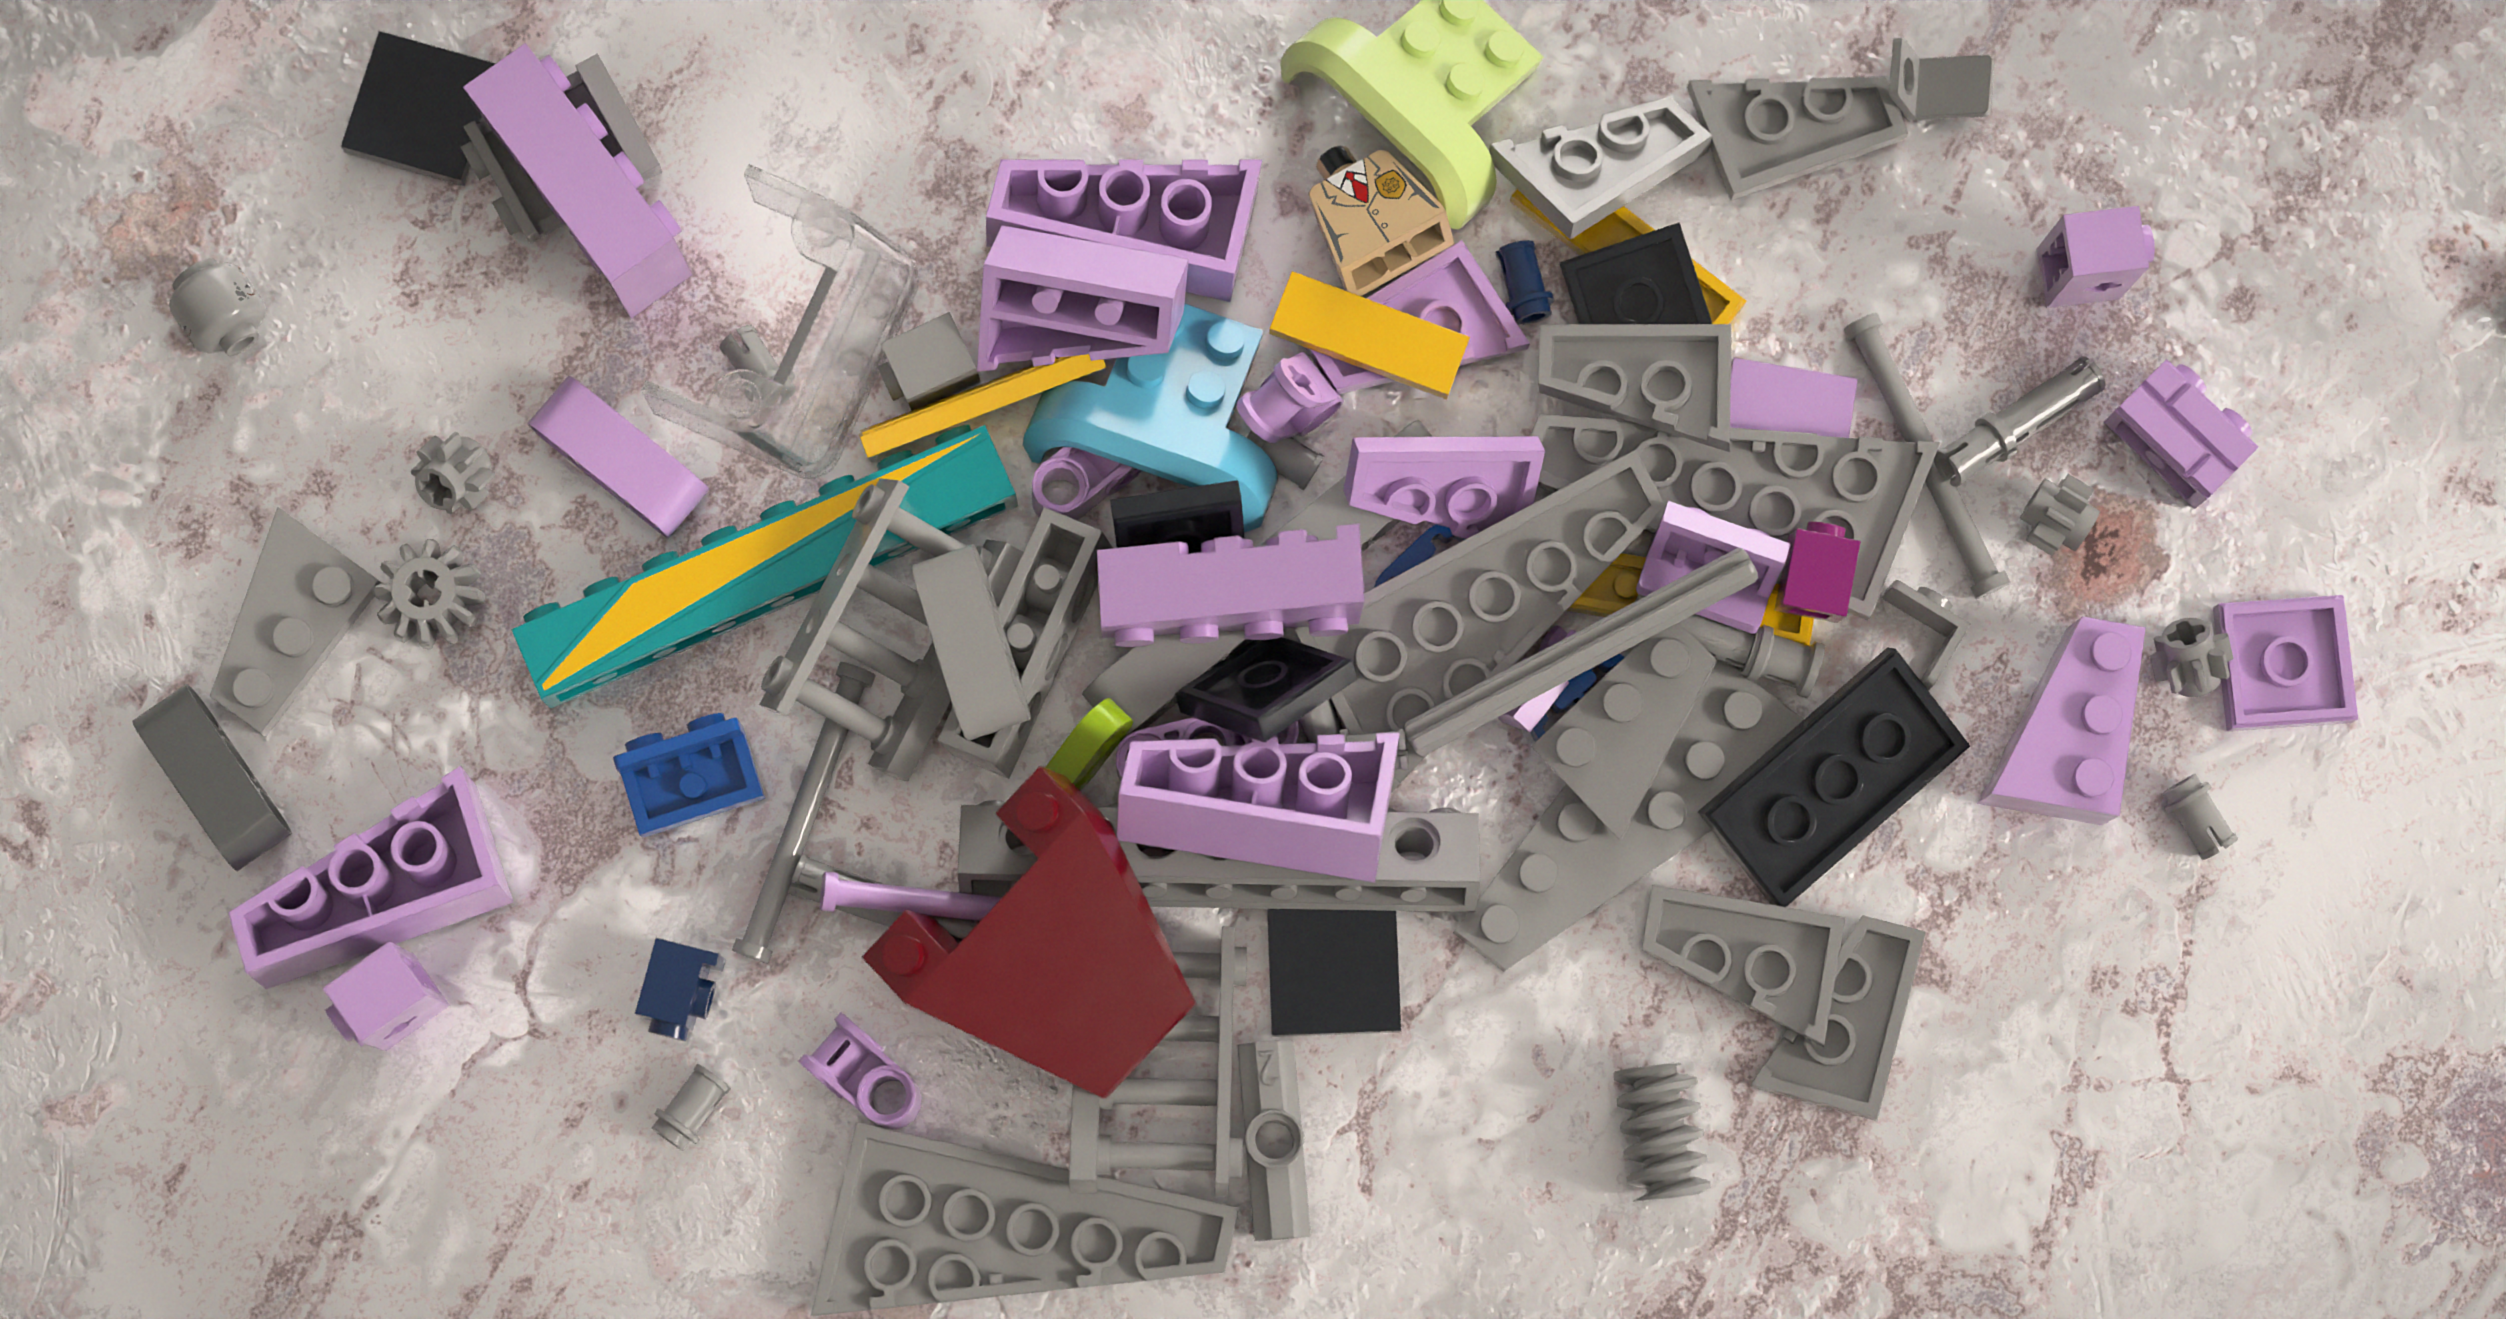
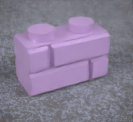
(2183, 432)

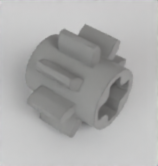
(452, 473)
(2060, 514)
(2191, 657)

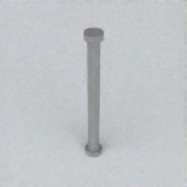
(1913, 429)
(800, 821)

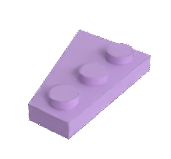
(1448, 293)
(1444, 479)

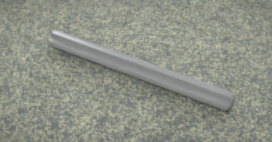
(1581, 651)

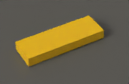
(1369, 335)

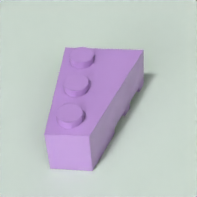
(1075, 298)
(2076, 730)

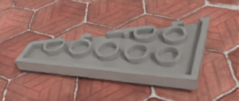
(1763, 483)
(1484, 600)
(1577, 863)
(968, 1223)

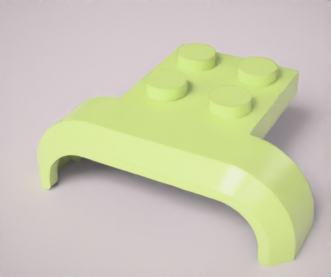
(1426, 87)

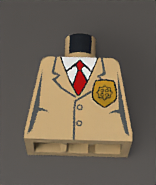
(1375, 218)

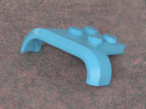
(1168, 413)

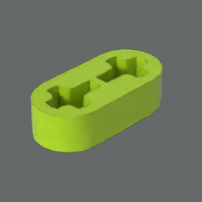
(1091, 743)

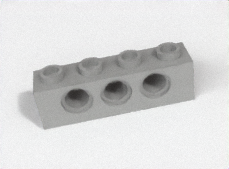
(1040, 622)

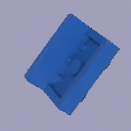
(688, 774)

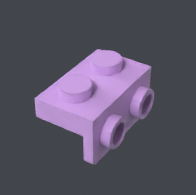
(1692, 539)

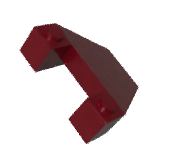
(1062, 964)

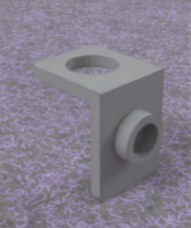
(1940, 85)
(1935, 613)

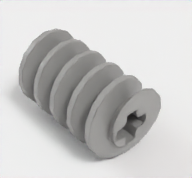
(1661, 1131)

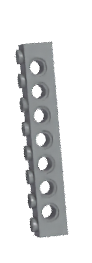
(1440, 882)

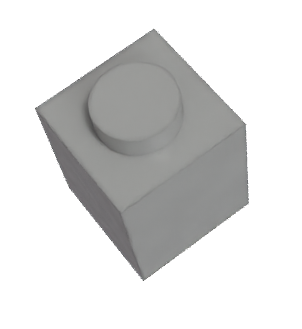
(928, 363)

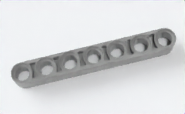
(1150, 675)

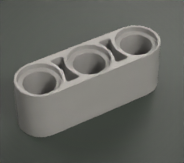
(970, 642)

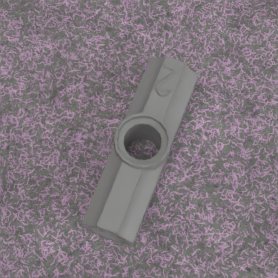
(1270, 1096)

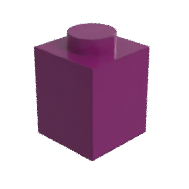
(1818, 573)

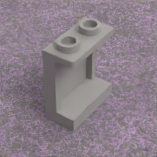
(521, 203)

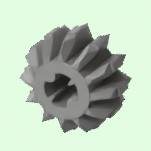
(407, 607)

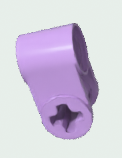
(1289, 401)
(1089, 473)
(854, 1069)

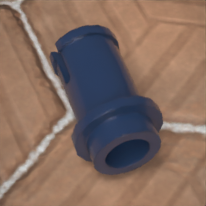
(1524, 283)

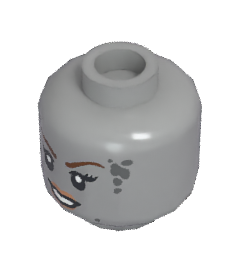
(217, 307)

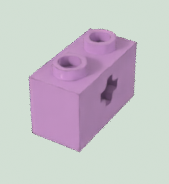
(2094, 256)
(383, 998)

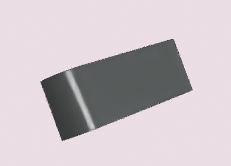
(212, 777)

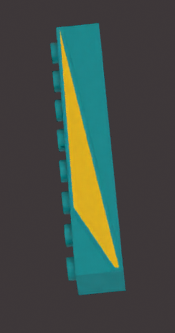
(750, 570)

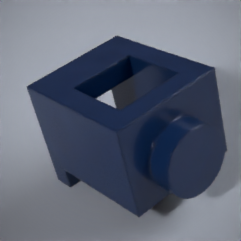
(677, 988)

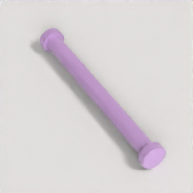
(900, 898)

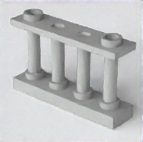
(904, 737)
(1096, 1153)

